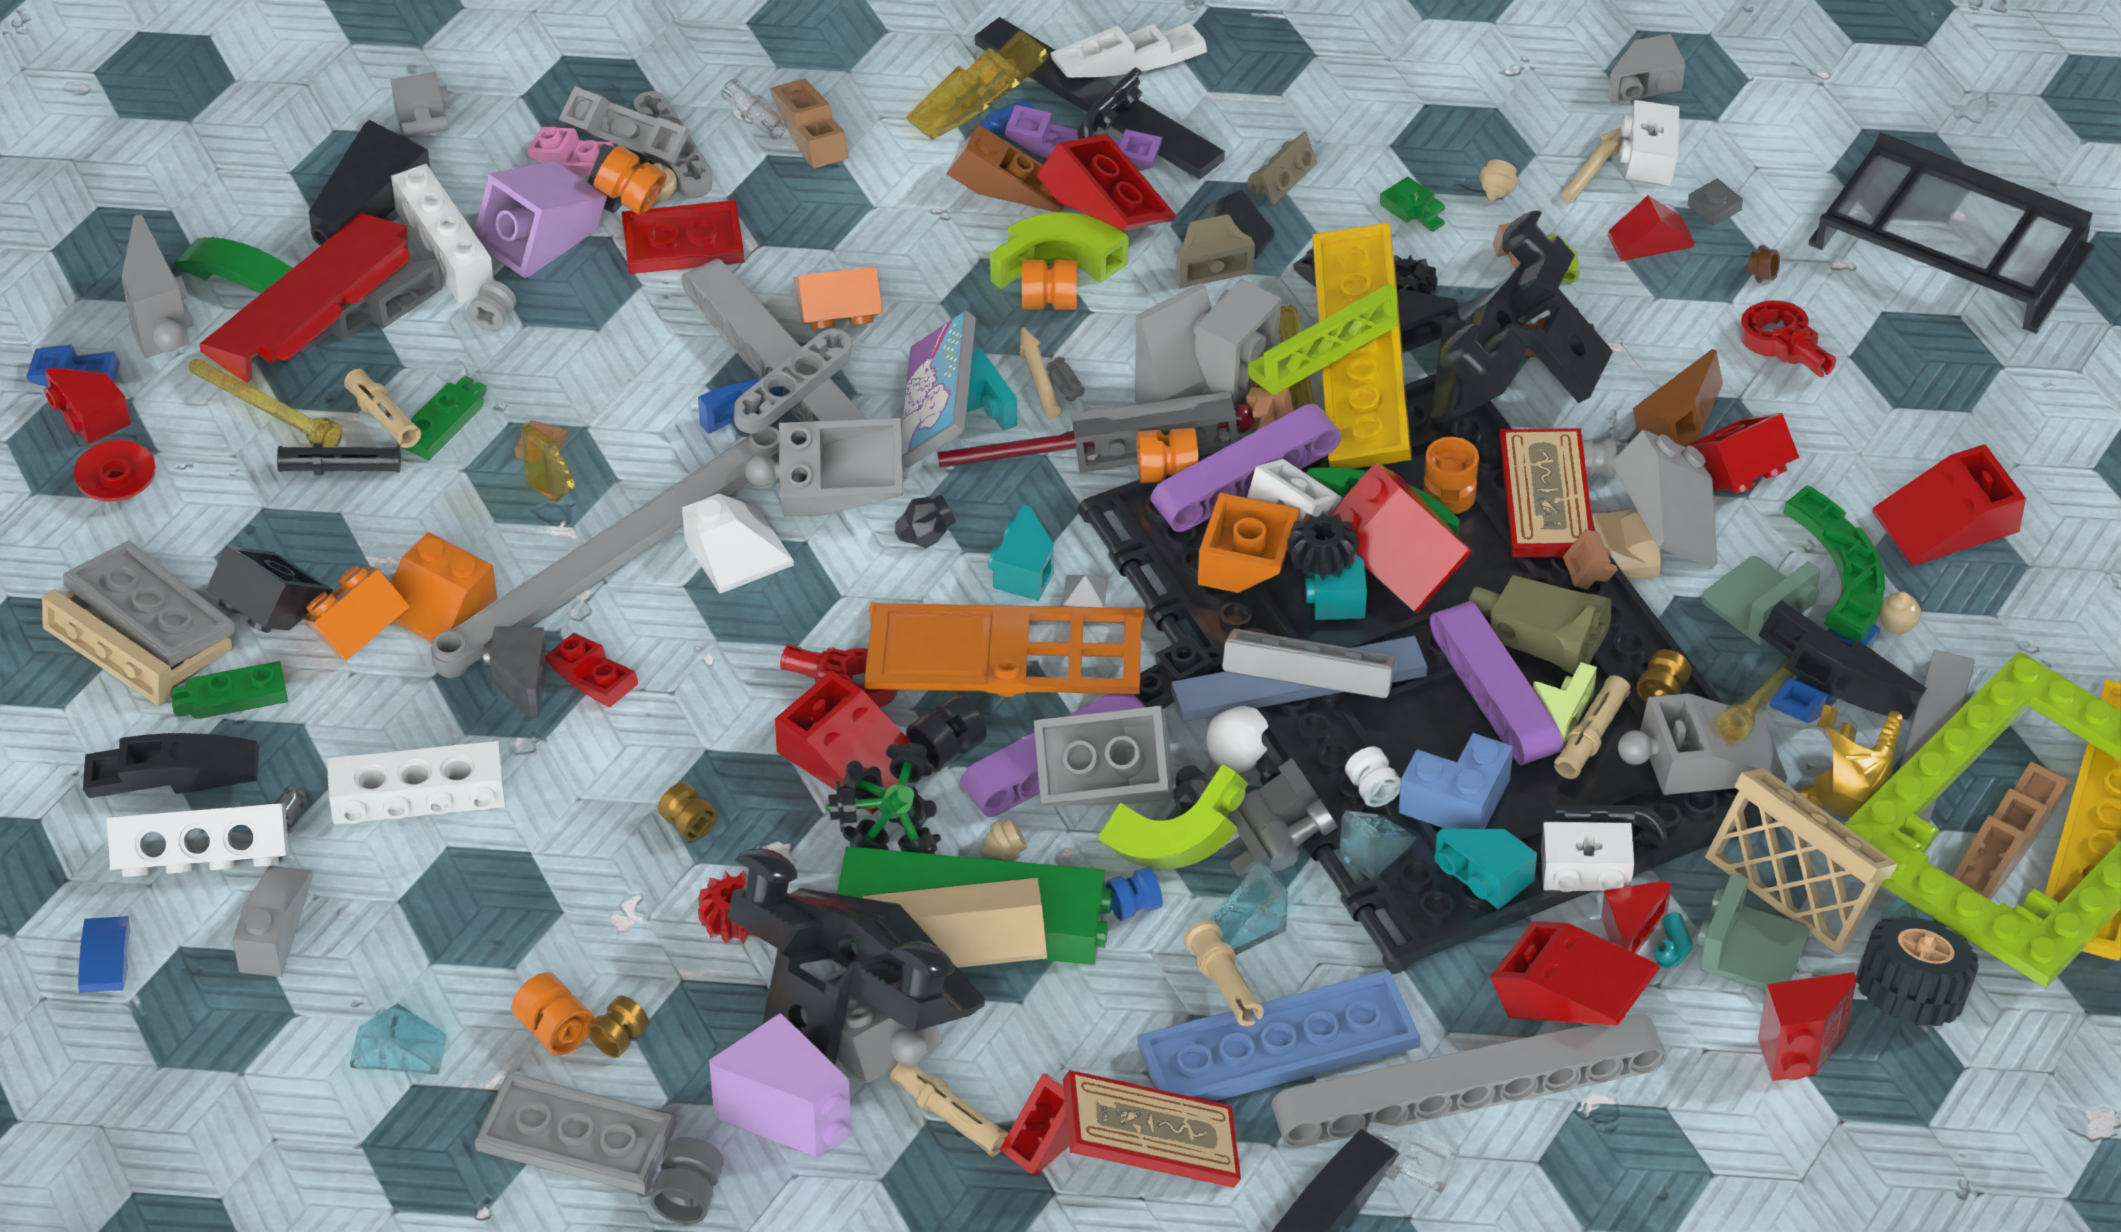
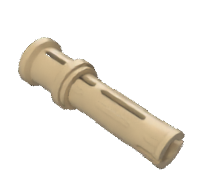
(1218, 962)

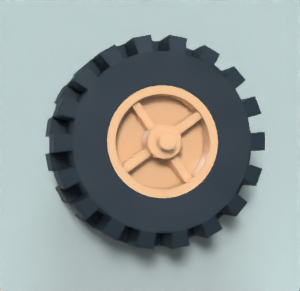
(1917, 971)

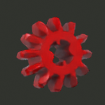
(715, 905)

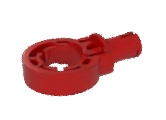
(1792, 343)
(842, 662)

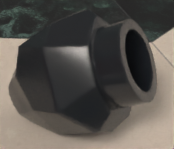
(924, 521)
(1189, 787)

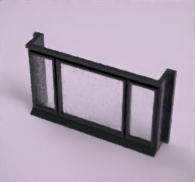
(1963, 224)

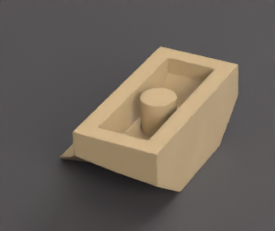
(1629, 542)

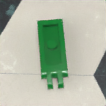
(446, 415)
(230, 691)

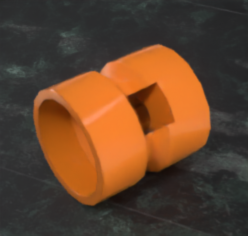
(633, 182)
(1049, 285)
(1165, 455)
(1452, 473)
(552, 1013)

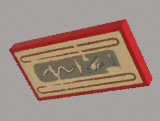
(1545, 490)
(1151, 1129)

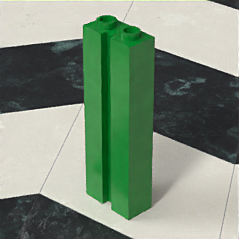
(1070, 896)

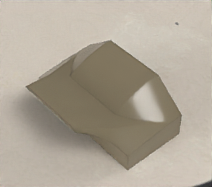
(1213, 252)

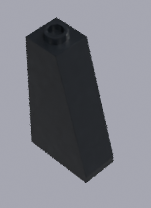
(364, 180)

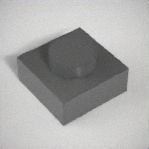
(1715, 202)

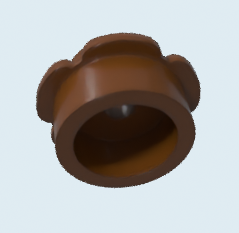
(1764, 263)

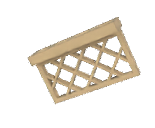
(115, 651)
(1807, 825)

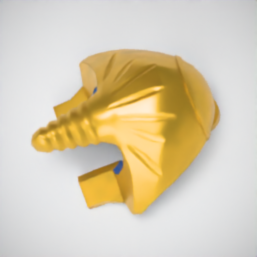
(1855, 770)

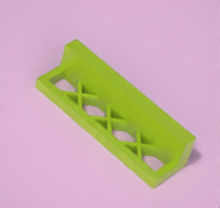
(1326, 341)

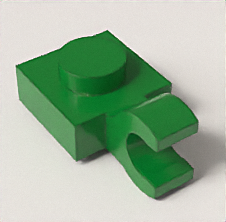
(1410, 201)

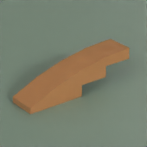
(2011, 830)

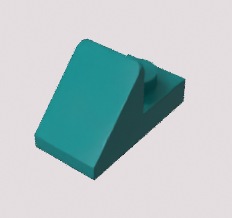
(991, 392)

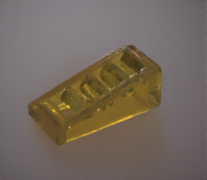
(544, 465)

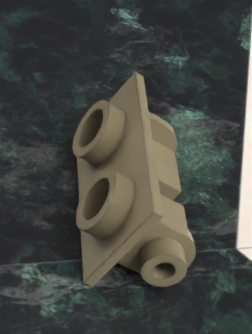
(1284, 169)

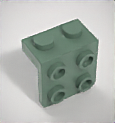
(1753, 589)
(1749, 942)

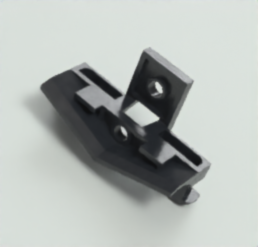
(1482, 356)
(894, 967)

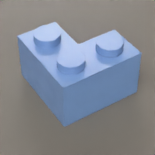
(1457, 792)

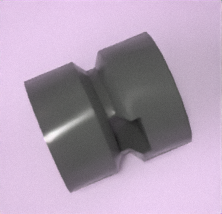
(686, 1180)

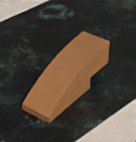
(810, 123)

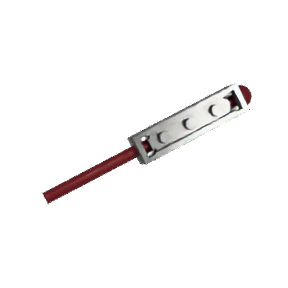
(1109, 435)

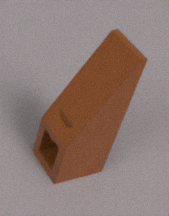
(1000, 171)
(1683, 403)

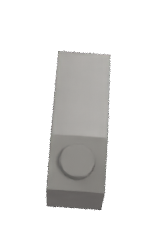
(271, 921)

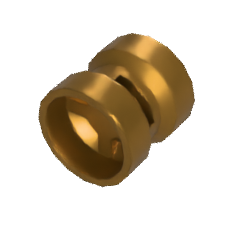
(1665, 675)
(682, 807)
(615, 1029)

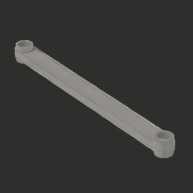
(600, 556)

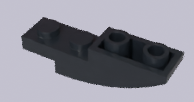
(1844, 672)
(174, 759)

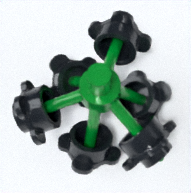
(897, 803)

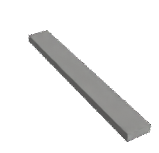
(1945, 695)

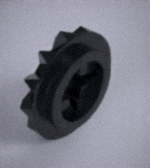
(1424, 275)

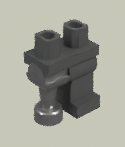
(1271, 822)

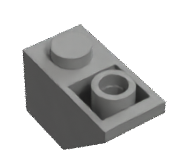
(1647, 69)

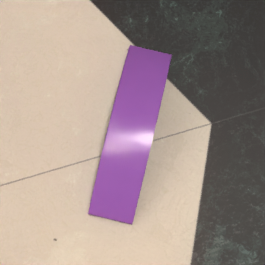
(1035, 133)

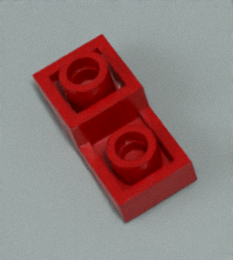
(588, 669)

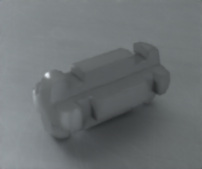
(1065, 379)
(292, 800)

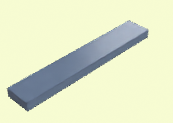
(1222, 691)

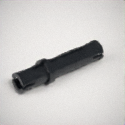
(338, 459)

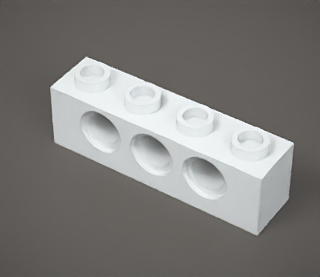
(442, 231)
(415, 782)
(128, 834)

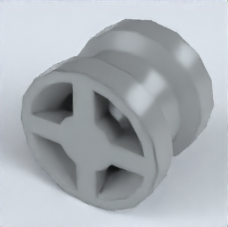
(491, 305)
(1599, 458)

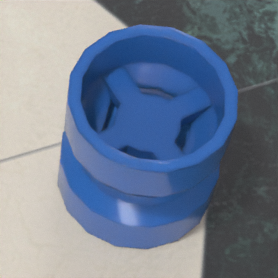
(1135, 893)

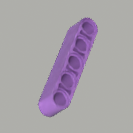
(1192, 493)
(1496, 682)
(1012, 772)

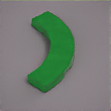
(1854, 557)

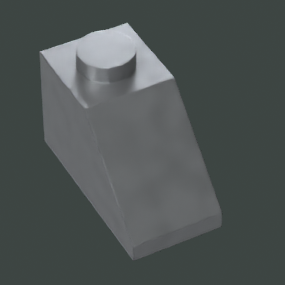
(518, 665)

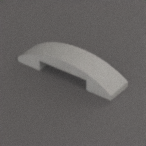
(613, 123)

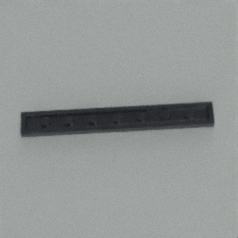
(1178, 143)

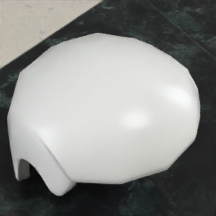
(1236, 738)

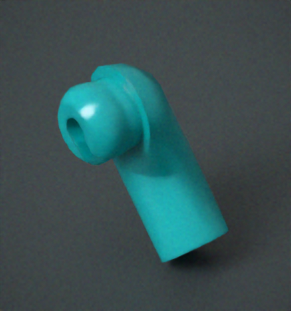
(1677, 945)

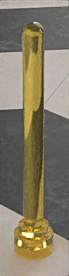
(316, 429)
(1738, 720)

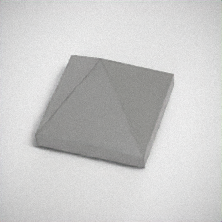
(1085, 591)

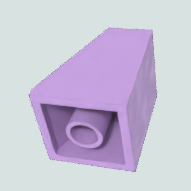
(536, 215)
(782, 1089)

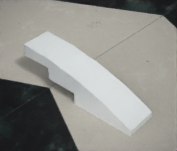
(1117, 53)

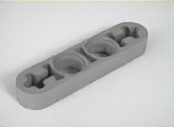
(694, 162)
(788, 377)

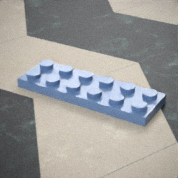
(1290, 1042)

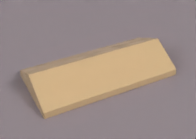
(979, 920)

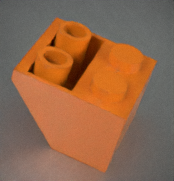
(354, 610)

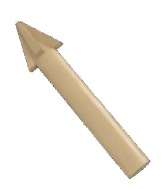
(1609, 145)
(1031, 352)

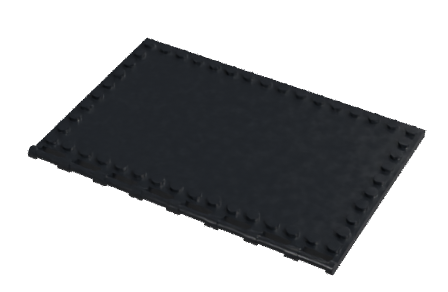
(1426, 711)

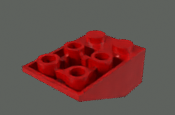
(1953, 507)
(836, 726)
(1570, 976)

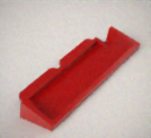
(310, 295)

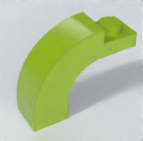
(1060, 236)
(1182, 839)

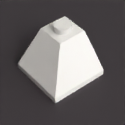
(732, 541)

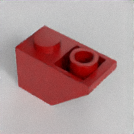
(88, 402)

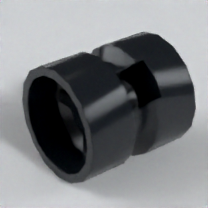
(948, 731)

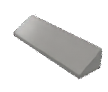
(1309, 663)

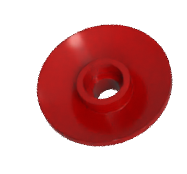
(114, 470)

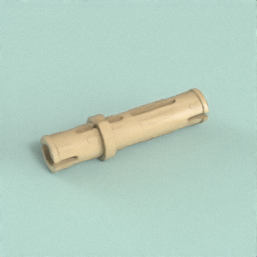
(363, 388)
(1585, 738)
(936, 1097)

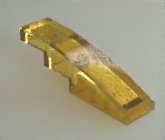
(981, 85)

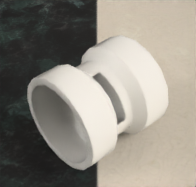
(1372, 774)

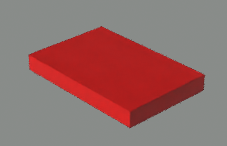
(682, 236)

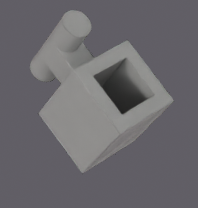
(420, 104)

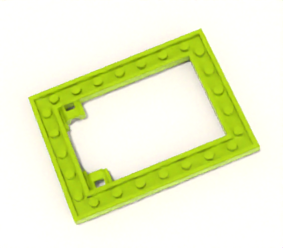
(2008, 933)

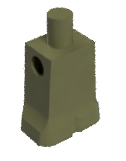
(1547, 620)

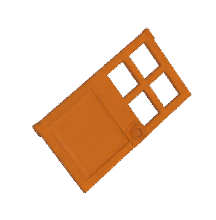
(989, 646)

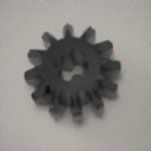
(1322, 545)

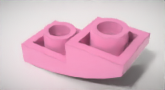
(566, 149)

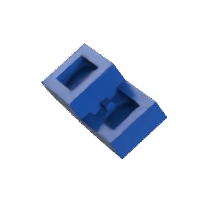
(66, 358)
(717, 406)
(103, 954)

